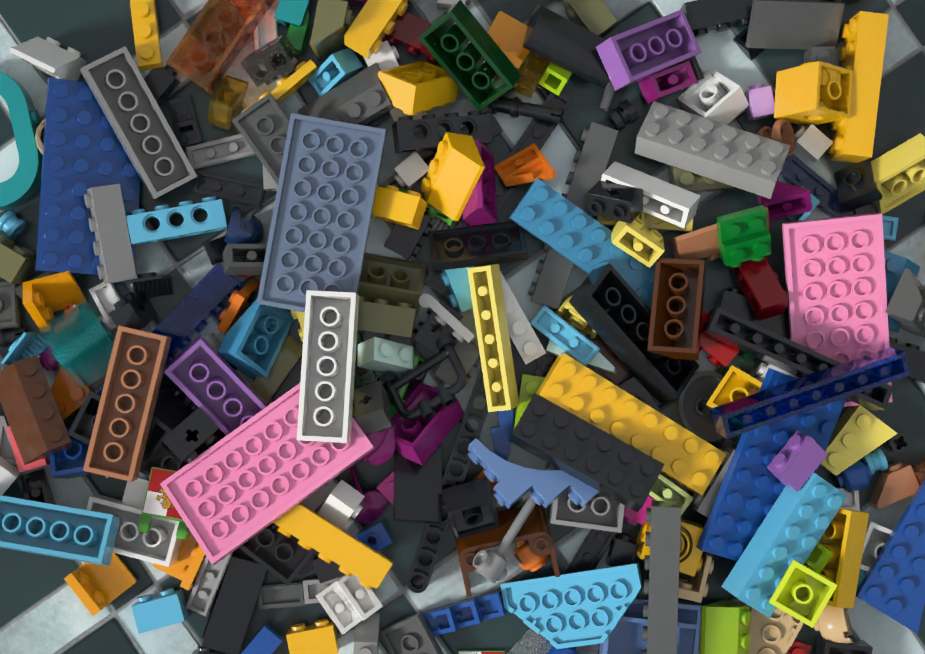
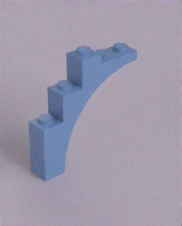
(515, 481)

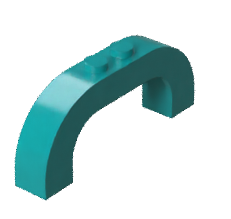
(24, 123)

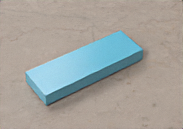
(565, 336)

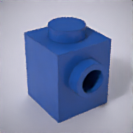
(376, 535)

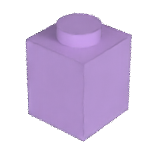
(760, 102)

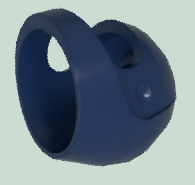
(243, 231)

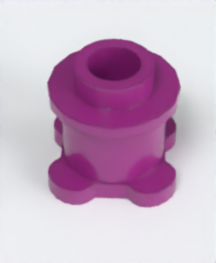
(48, 360)

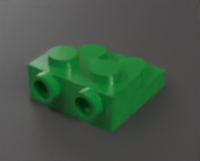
(743, 236)

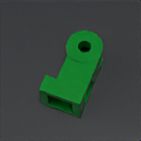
(298, 34)

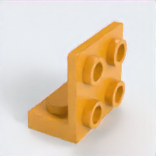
(509, 36)
(49, 295)
(188, 563)
(100, 584)

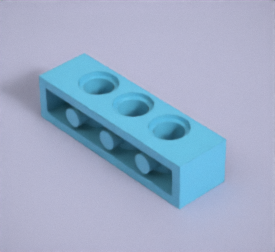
(141, 235)

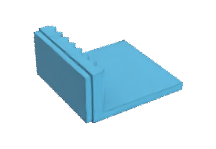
(24, 347)

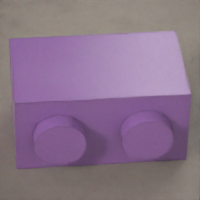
(797, 461)

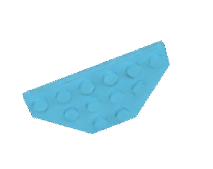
(577, 605)

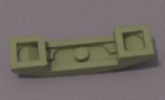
(287, 359)

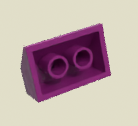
(482, 203)
(421, 437)

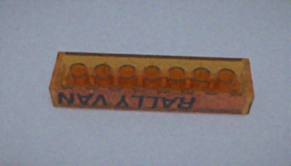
(216, 40)

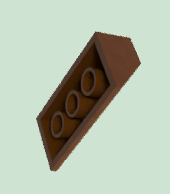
(677, 308)
(32, 411)

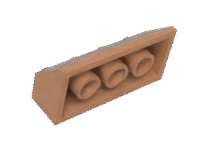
(699, 243)

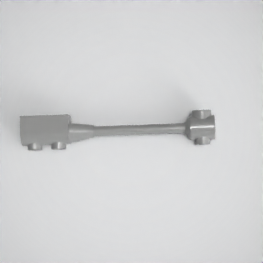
(492, 563)

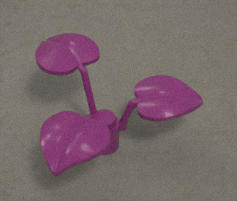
(374, 501)

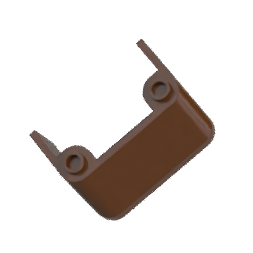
(534, 530)

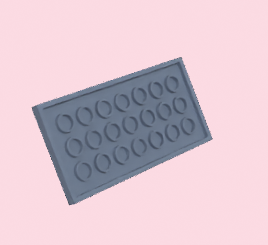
(321, 210)

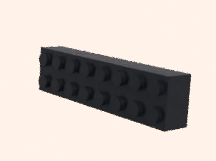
(269, 547)

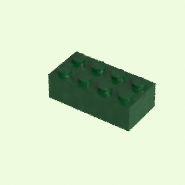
(469, 55)

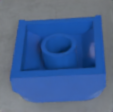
(70, 461)

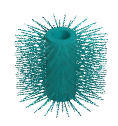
(88, 340)

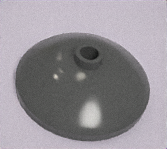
(699, 392)

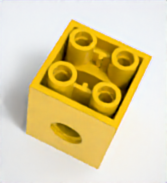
(813, 93)
(689, 554)

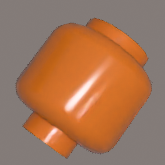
(527, 558)

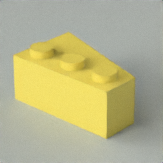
(853, 438)

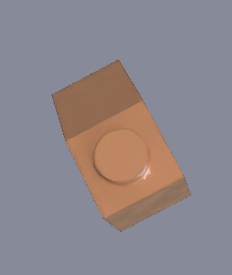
(894, 485)

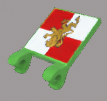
(159, 505)

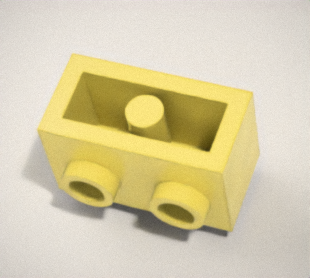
(638, 241)

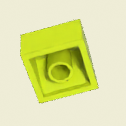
(803, 593)

